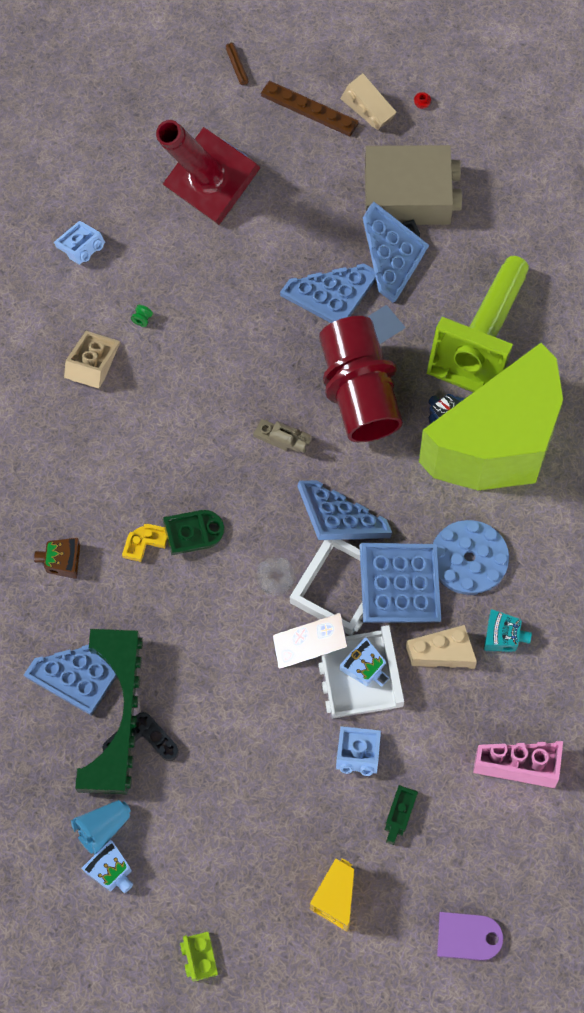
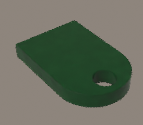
(191, 531)

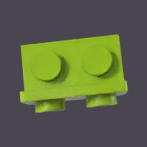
(199, 956)

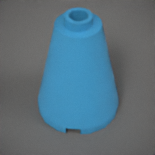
(100, 825)

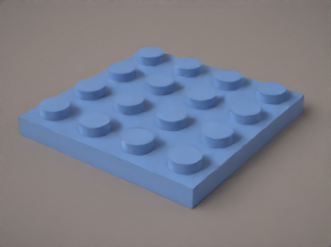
(400, 583)

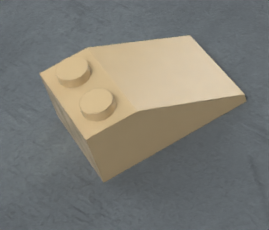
(91, 359)

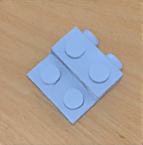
(80, 242)
(358, 750)

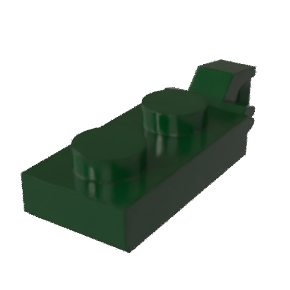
(400, 813)

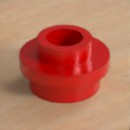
(422, 103)

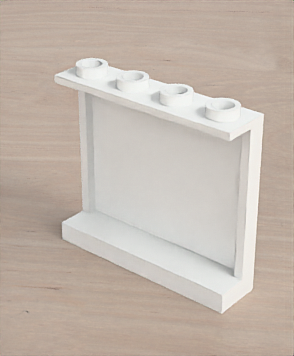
(348, 695)

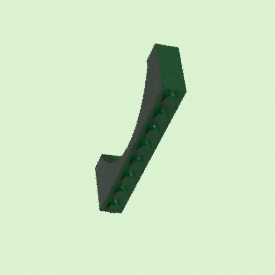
(111, 769)

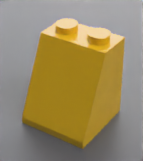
(335, 894)

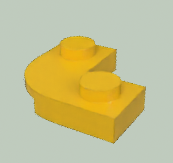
(143, 536)

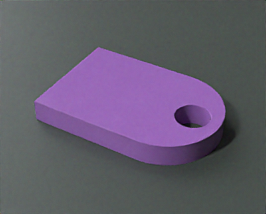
(465, 936)

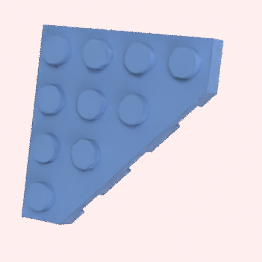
(393, 250)
(331, 294)
(337, 518)
(74, 677)

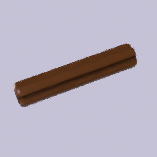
(236, 63)

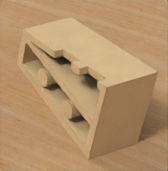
(444, 648)

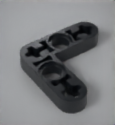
(146, 732)

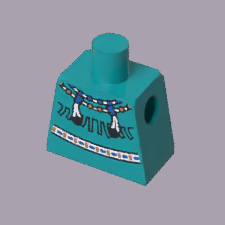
(504, 632)

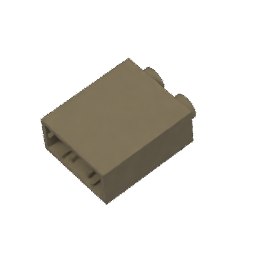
(413, 182)

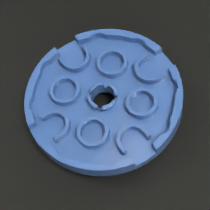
(476, 575)

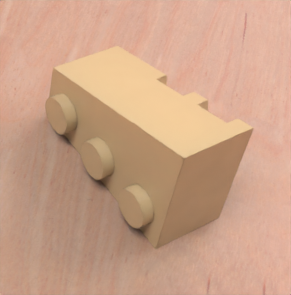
(368, 102)

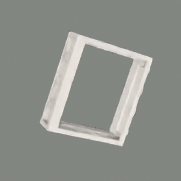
(297, 595)

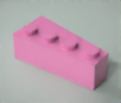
(521, 762)

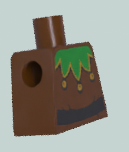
(60, 557)

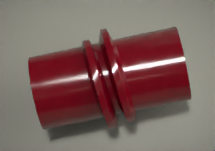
(360, 379)

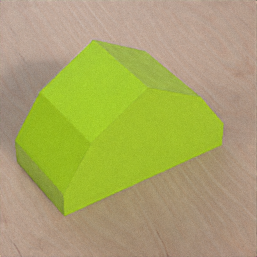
(498, 430)

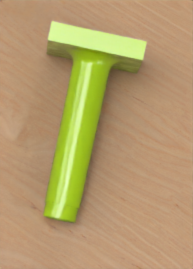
(473, 353)

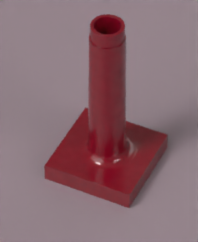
(208, 170)

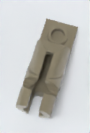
(282, 436)

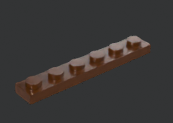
(309, 108)

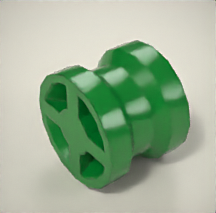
(141, 315)

